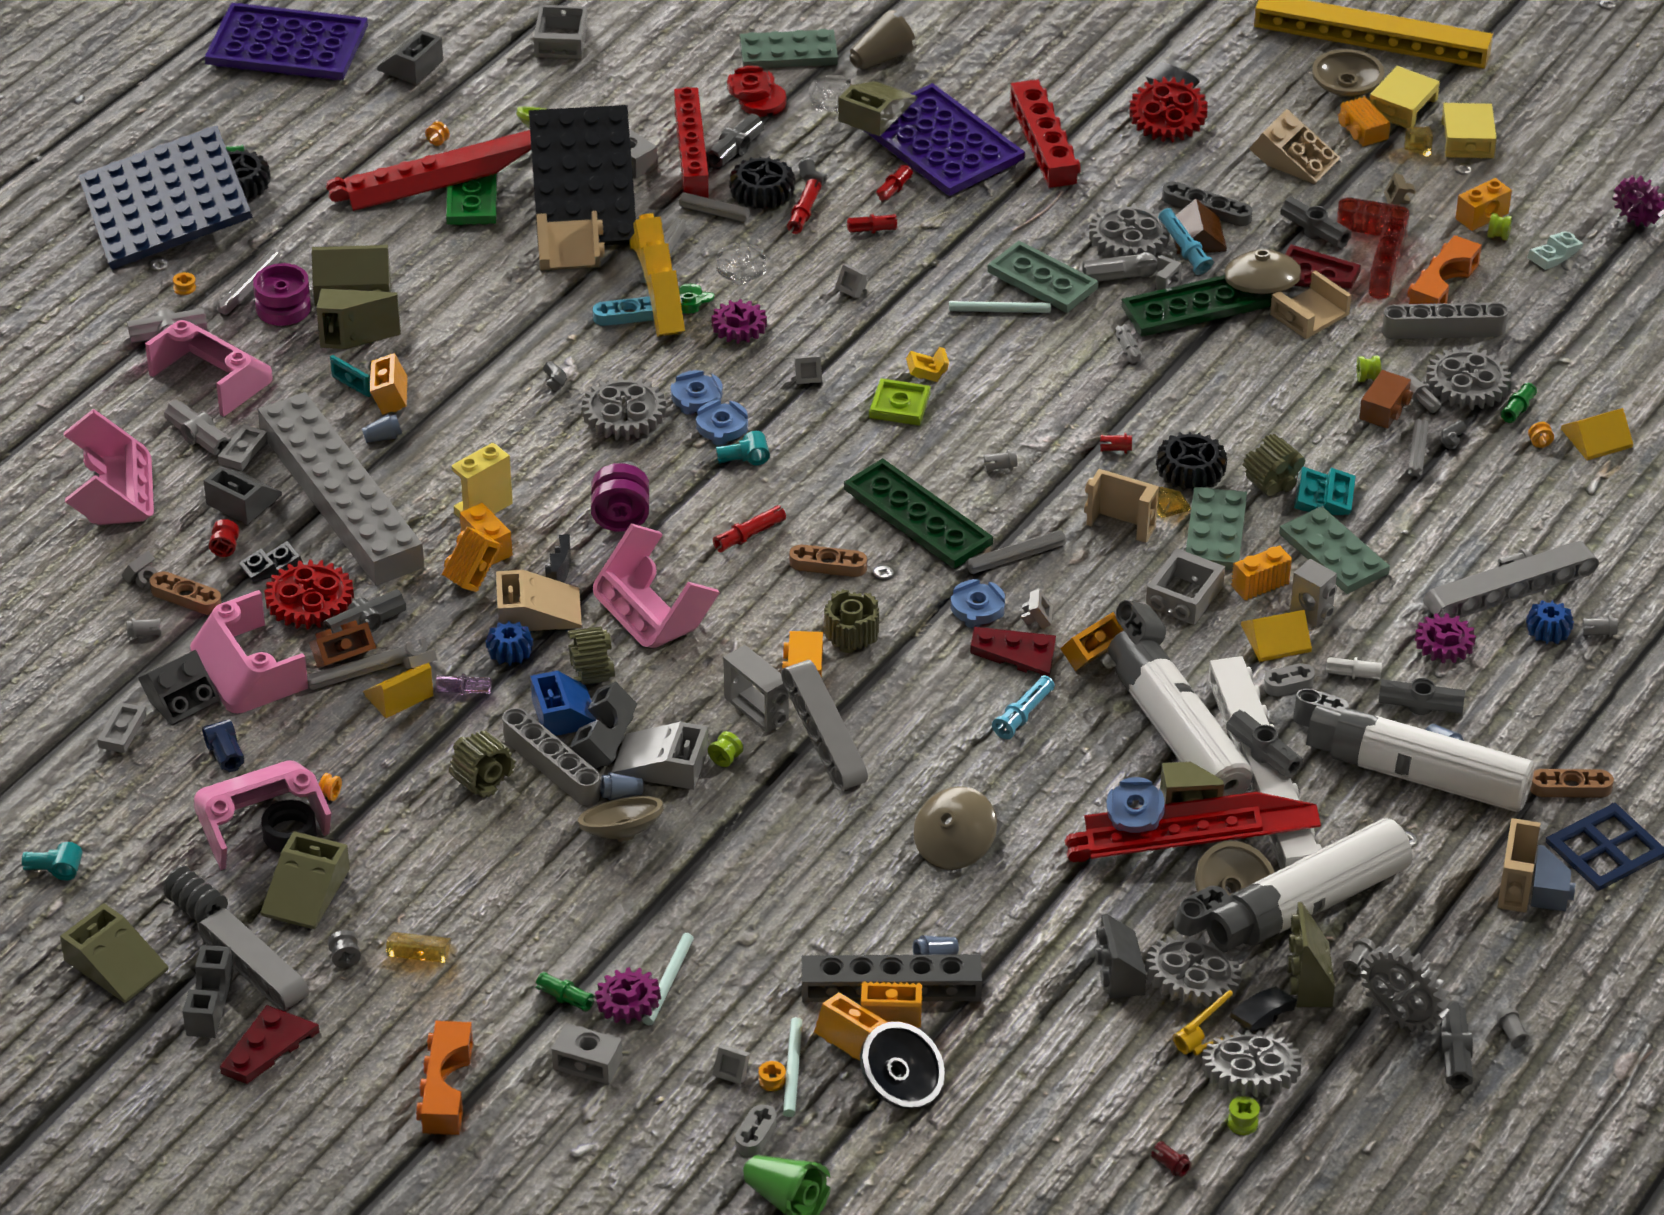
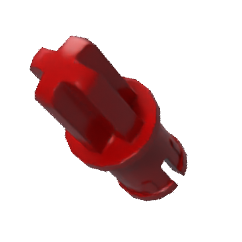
(894, 182)
(872, 223)

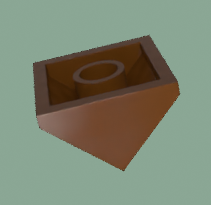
(1203, 227)

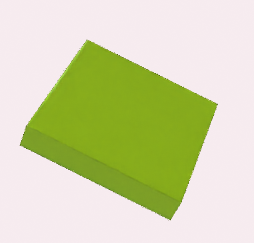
(900, 402)

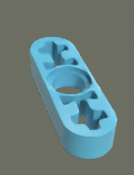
(605, 314)

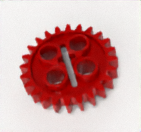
(1168, 109)
(308, 593)

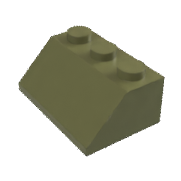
(350, 268)

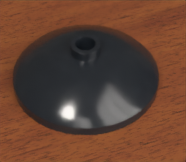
(910, 1056)

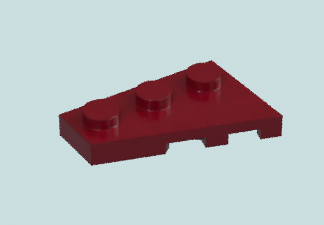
(1337, 270)
(1019, 648)
(264, 1042)

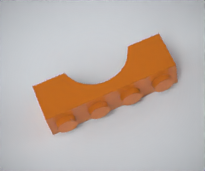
(1455, 259)
(442, 1104)

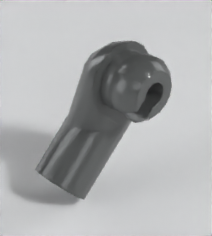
(808, 171)
(557, 375)
(1450, 433)

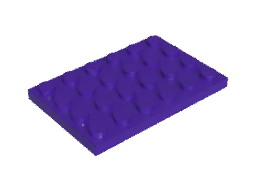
(286, 41)
(948, 142)

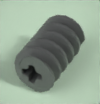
(193, 894)

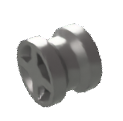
(344, 948)

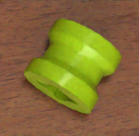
(1499, 226)
(1368, 368)
(725, 749)
(1243, 1115)

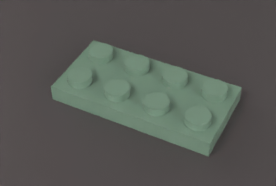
(789, 48)
(1042, 276)
(1217, 525)
(1334, 546)

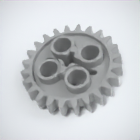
(1128, 231)
(1468, 377)
(643, 407)
(1192, 970)
(1393, 971)
(1251, 1063)

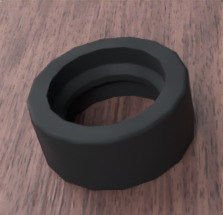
(285, 811)

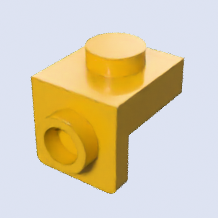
(926, 366)

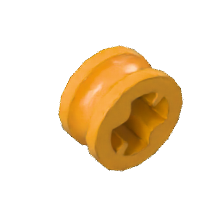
(437, 133)
(181, 288)
(1546, 431)
(330, 786)
(768, 1068)

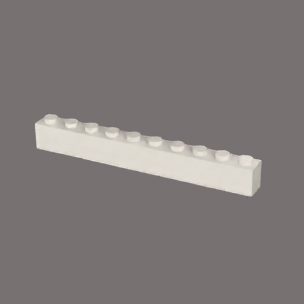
(1235, 691)

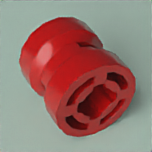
(224, 538)

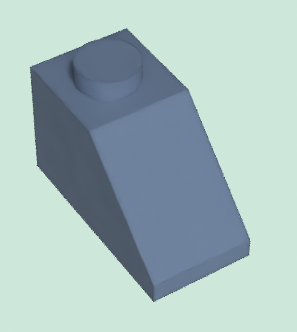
(1551, 882)

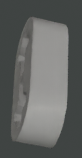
(1289, 679)
(760, 1132)

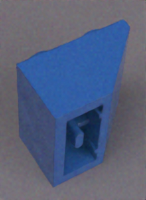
(560, 702)

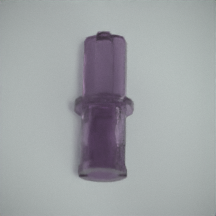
(463, 684)

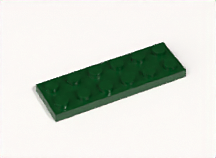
(1190, 305)
(918, 513)

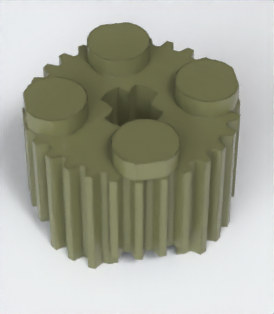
(1273, 465)
(851, 620)
(590, 656)
(481, 763)

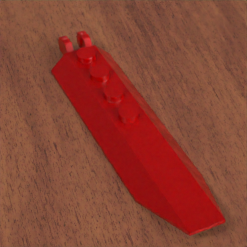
(429, 172)
(1194, 824)

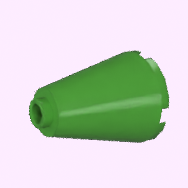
(789, 1184)

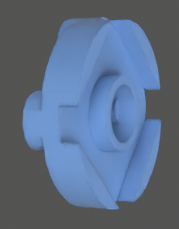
(682, 390)
(733, 425)
(990, 605)
(1139, 819)

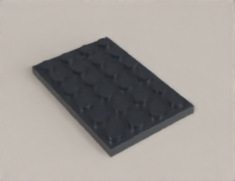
(584, 167)

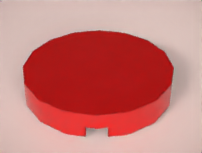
(750, 83)
(772, 103)

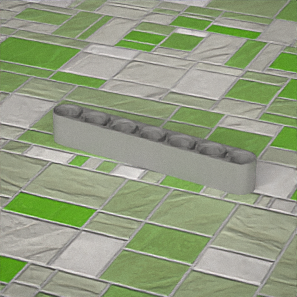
(1512, 581)

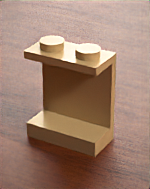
(569, 243)
(1313, 308)
(1123, 500)
(1518, 865)

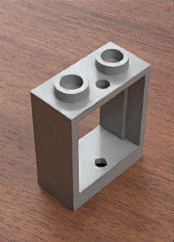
(560, 44)
(1192, 569)
(750, 669)

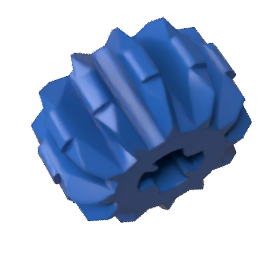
(1549, 622)
(509, 643)

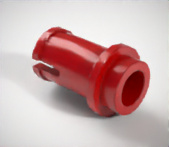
(1118, 443)

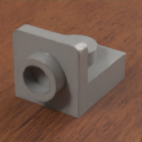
(1167, 273)

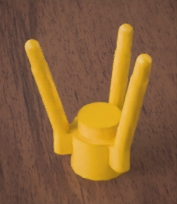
(1191, 1036)

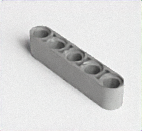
(1444, 320)
(824, 725)
(551, 756)
(254, 959)

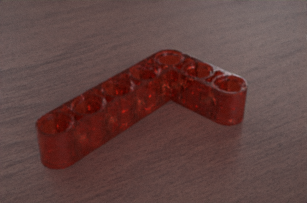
(1382, 220)

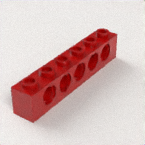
(1044, 133)
(691, 141)

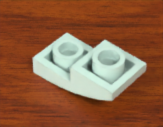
(1557, 250)

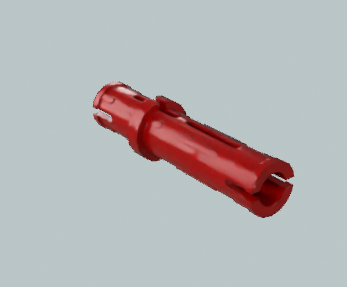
(801, 211)
(743, 531)

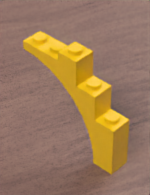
(660, 279)

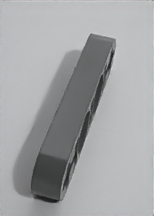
(1232, 211)

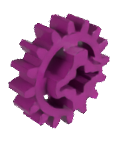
(1639, 201)
(739, 321)
(1445, 638)
(628, 995)

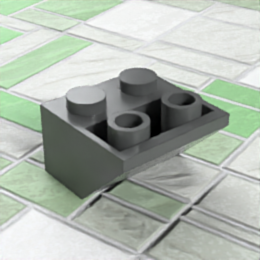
(414, 58)
(238, 494)
(179, 687)
(1120, 959)

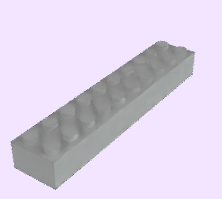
(341, 489)

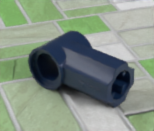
(223, 741)

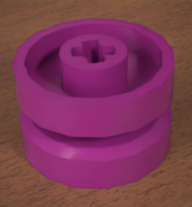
(282, 294)
(619, 497)

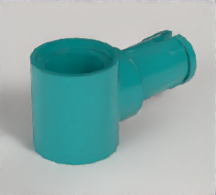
(751, 448)
(60, 862)

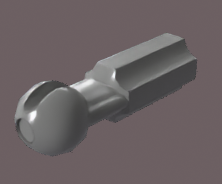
(1121, 267)

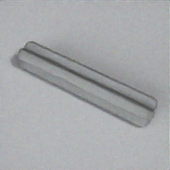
(714, 207)
(1418, 447)

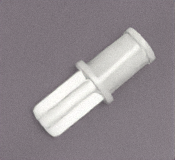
(1354, 668)

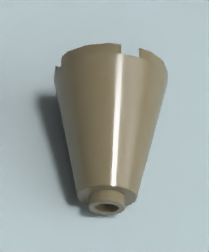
(883, 42)

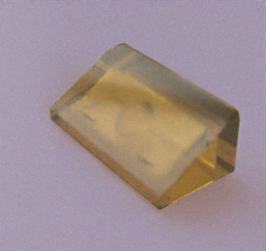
(418, 947)

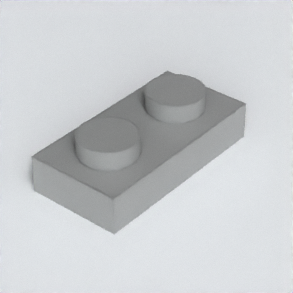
(242, 447)
(122, 727)

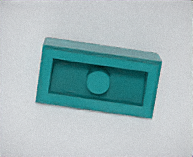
(350, 375)

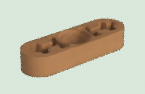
(810, 552)
(168, 586)
(1591, 776)

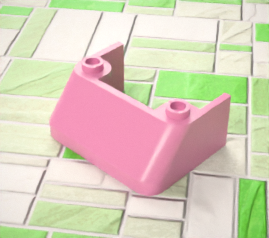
(246, 373)
(124, 468)
(627, 595)
(241, 679)
(217, 802)

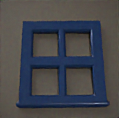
(1587, 825)

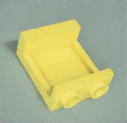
(1403, 95)
(1469, 130)
(485, 479)

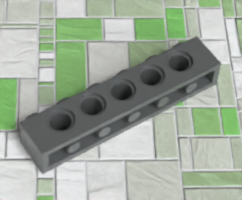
(941, 976)

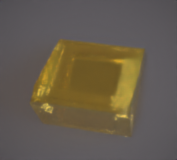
(1419, 140)
(1171, 502)

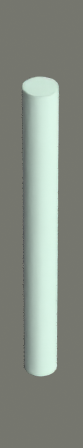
(1015, 307)
(670, 974)
(792, 1067)

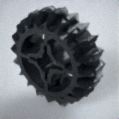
(251, 171)
(762, 182)
(1191, 461)

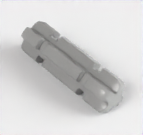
(1128, 344)

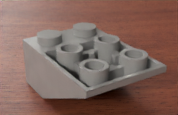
(665, 754)

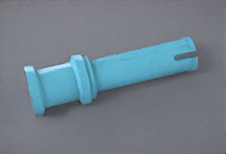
(1191, 249)
(1017, 713)

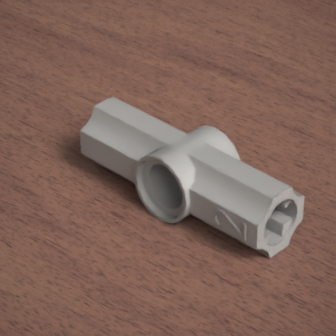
(147, 328)
(196, 427)

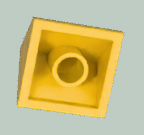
(1600, 434)
(1278, 635)
(402, 690)

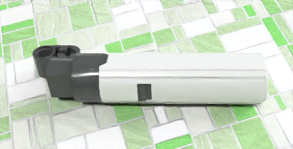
(1170, 700)
(1413, 752)
(1315, 881)

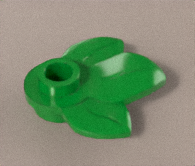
(692, 297)

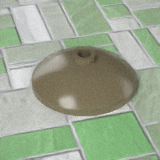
(1348, 72)
(1262, 272)
(621, 817)
(965, 837)
(1231, 865)

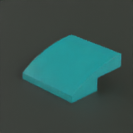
(1330, 490)

